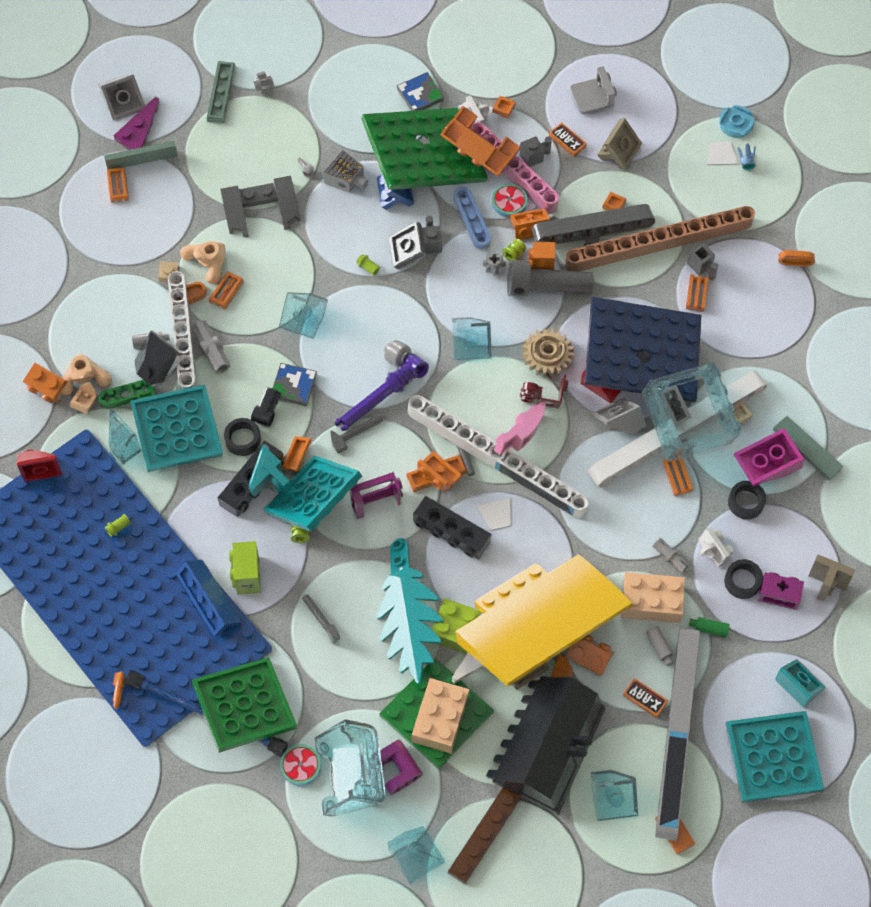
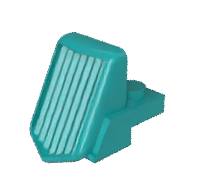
(268, 470)

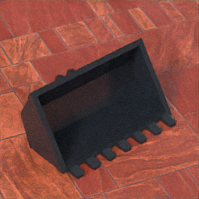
(548, 741)

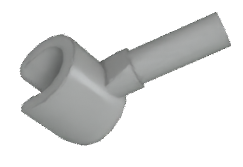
(308, 169)

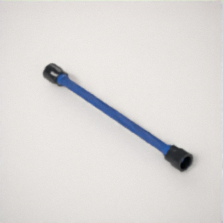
(138, 681)

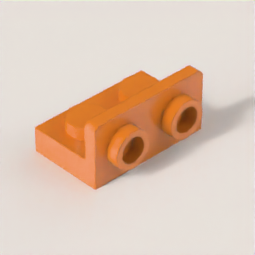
(524, 222)

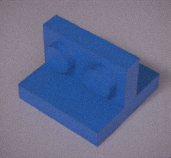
(391, 197)

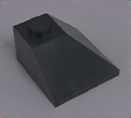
(154, 359)

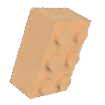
(654, 597)
(440, 715)

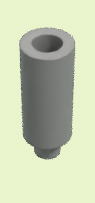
(139, 339)
(660, 645)

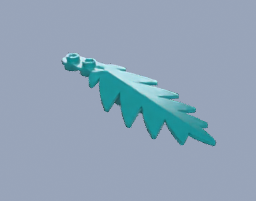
(407, 613)

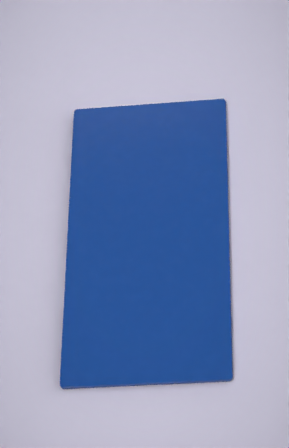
(118, 595)

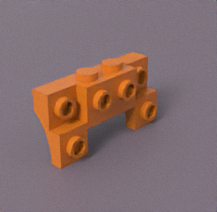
(470, 143)

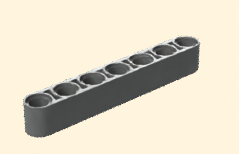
(594, 224)

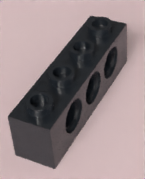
(239, 504)
(447, 518)

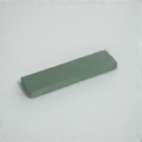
(221, 92)
(141, 155)
(810, 449)

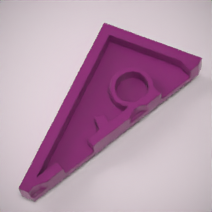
(135, 131)

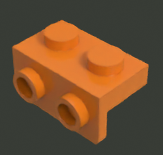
(45, 383)
(438, 471)
(591, 654)

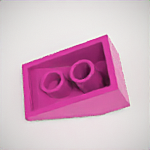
(770, 458)

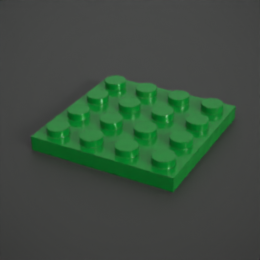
(244, 704)
(405, 707)

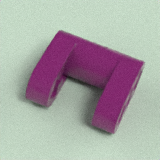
(404, 762)

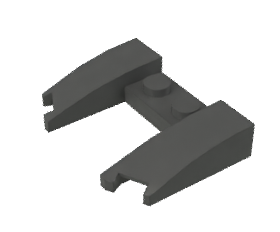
(236, 199)

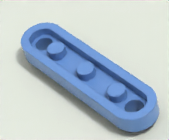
(472, 217)

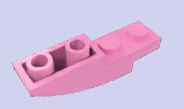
(523, 431)

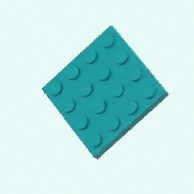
(176, 428)
(313, 493)
(774, 756)

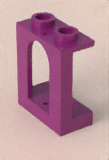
(358, 500)

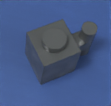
(533, 151)
(432, 237)
(702, 260)

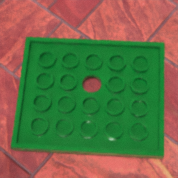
(411, 163)

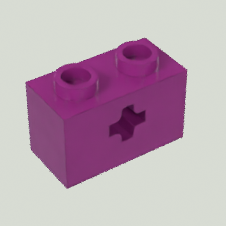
(788, 597)

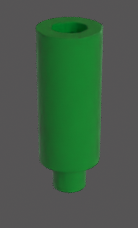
(710, 626)

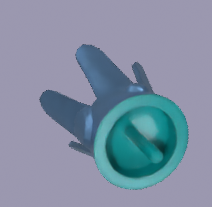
(747, 162)

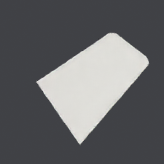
(721, 153)
(496, 513)

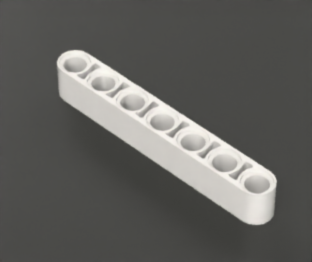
(182, 324)

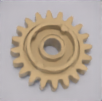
(560, 349)

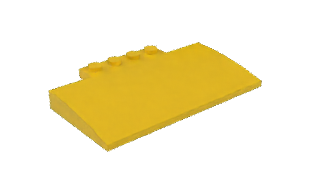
(539, 617)

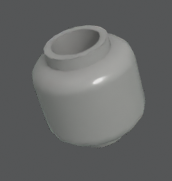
(396, 352)

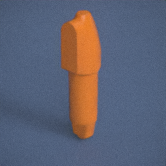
(119, 680)

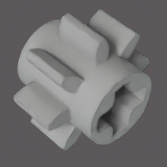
(263, 82)
(494, 263)

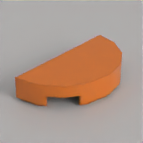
(562, 667)

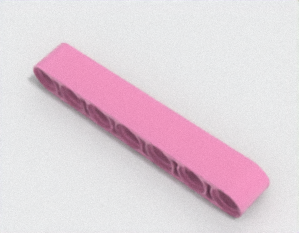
(523, 175)

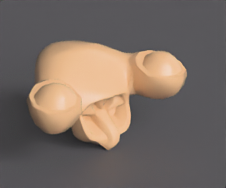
(208, 254)
(83, 370)

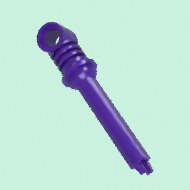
(412, 368)

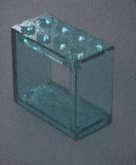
(663, 422)

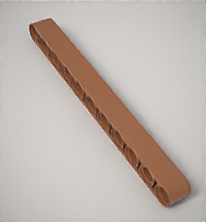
(653, 244)

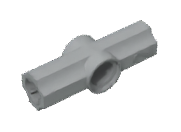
(211, 346)

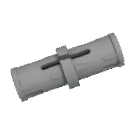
(671, 555)

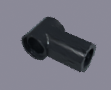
(264, 412)

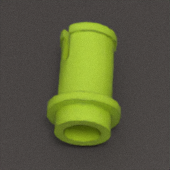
(367, 264)
(118, 525)

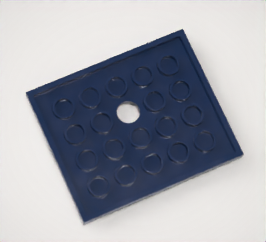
(624, 329)

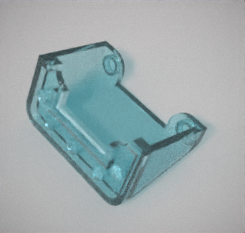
(354, 767)

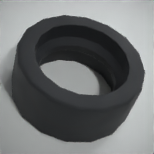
(242, 450)
(741, 512)
(745, 565)

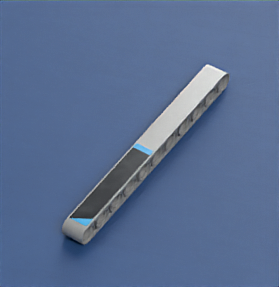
(677, 734)

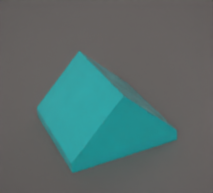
(799, 682)

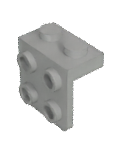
(594, 93)

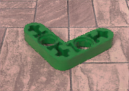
(123, 401)

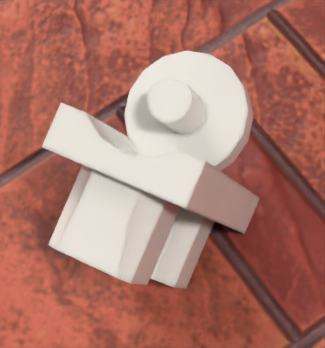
(478, 109)
(713, 547)

